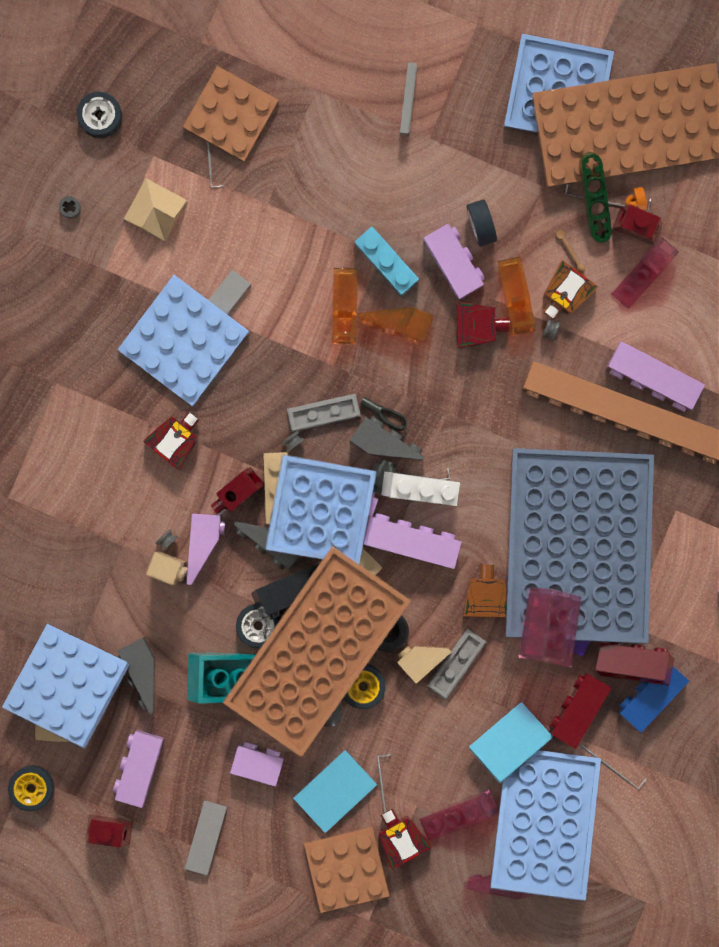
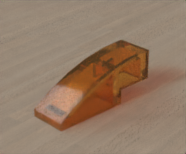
(516, 295)
(344, 306)

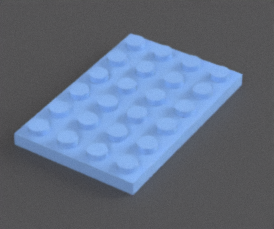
(547, 826)

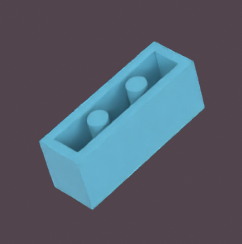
(386, 261)

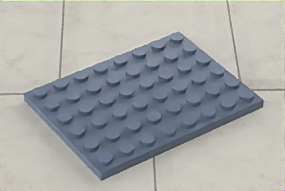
(586, 532)

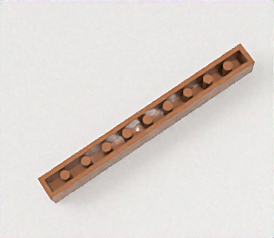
(623, 411)

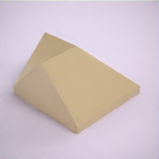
(155, 210)

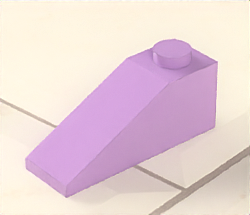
(203, 539)

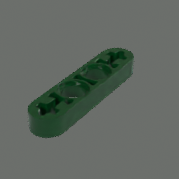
(592, 198)

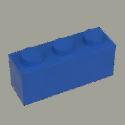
(650, 700)

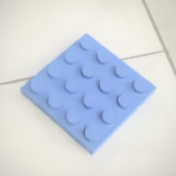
(550, 65)
(183, 340)
(320, 508)
(65, 686)

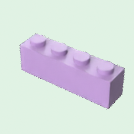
(655, 376)
(412, 542)

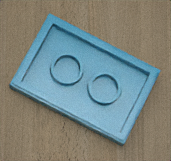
(510, 742)
(335, 791)

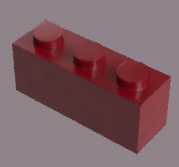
(635, 663)
(579, 709)

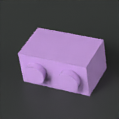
(257, 764)

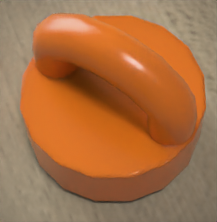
(640, 197)

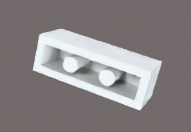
(420, 488)

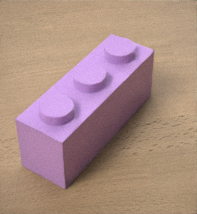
(454, 261)
(138, 768)

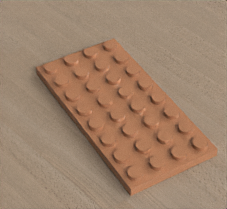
(629, 123)
(316, 651)

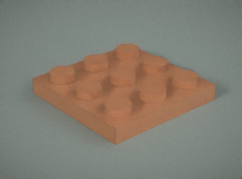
(230, 114)
(346, 869)

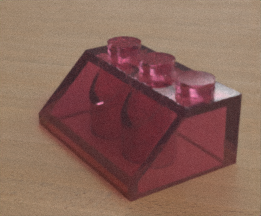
(550, 627)

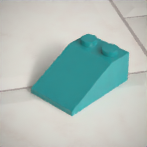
(214, 675)

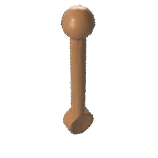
(561, 236)

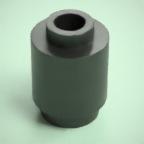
(383, 466)

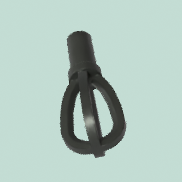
(378, 409)

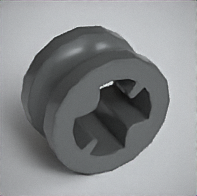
(69, 199)
(550, 330)
(292, 441)
(166, 540)

